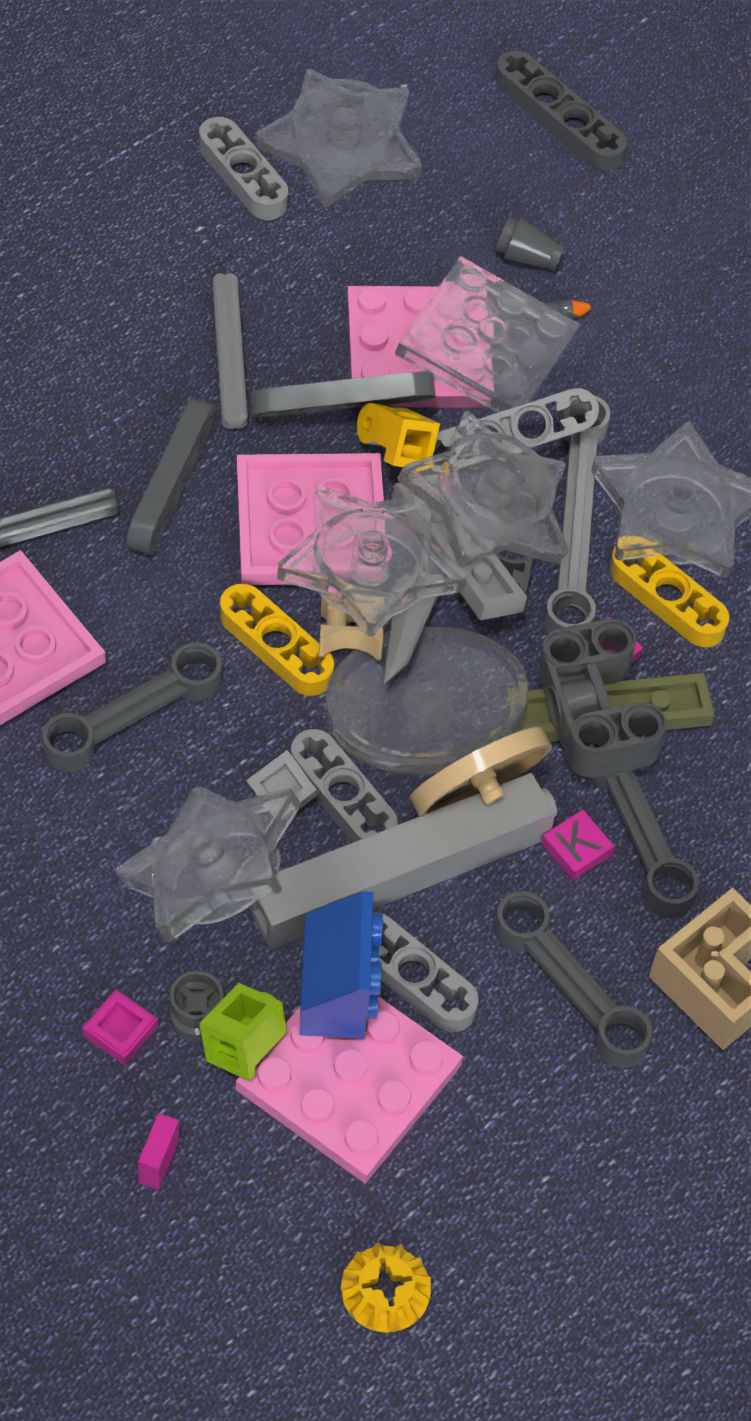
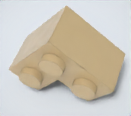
(706, 970)

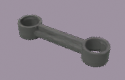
(132, 707)
(649, 844)
(572, 979)

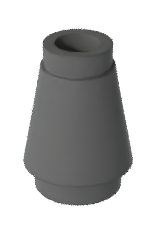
(528, 245)

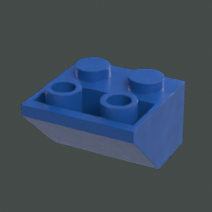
(341, 968)

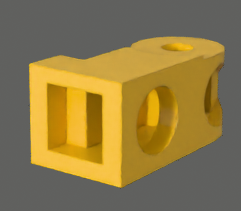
(399, 430)

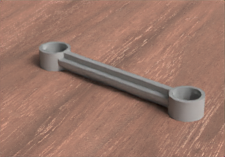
(577, 518)

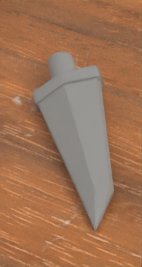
(404, 635)

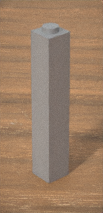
(409, 856)

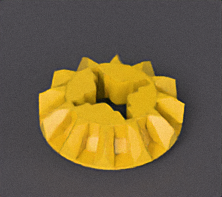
(369, 1305)

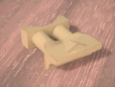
(339, 636)

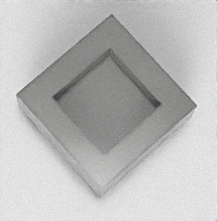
(281, 775)

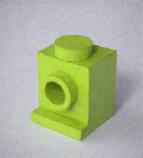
(242, 1030)

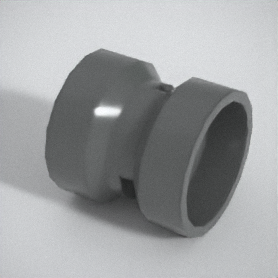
(196, 994)

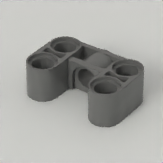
(581, 704)

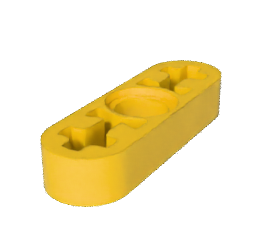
(663, 572)
(272, 618)

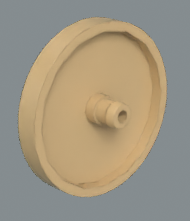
(483, 771)

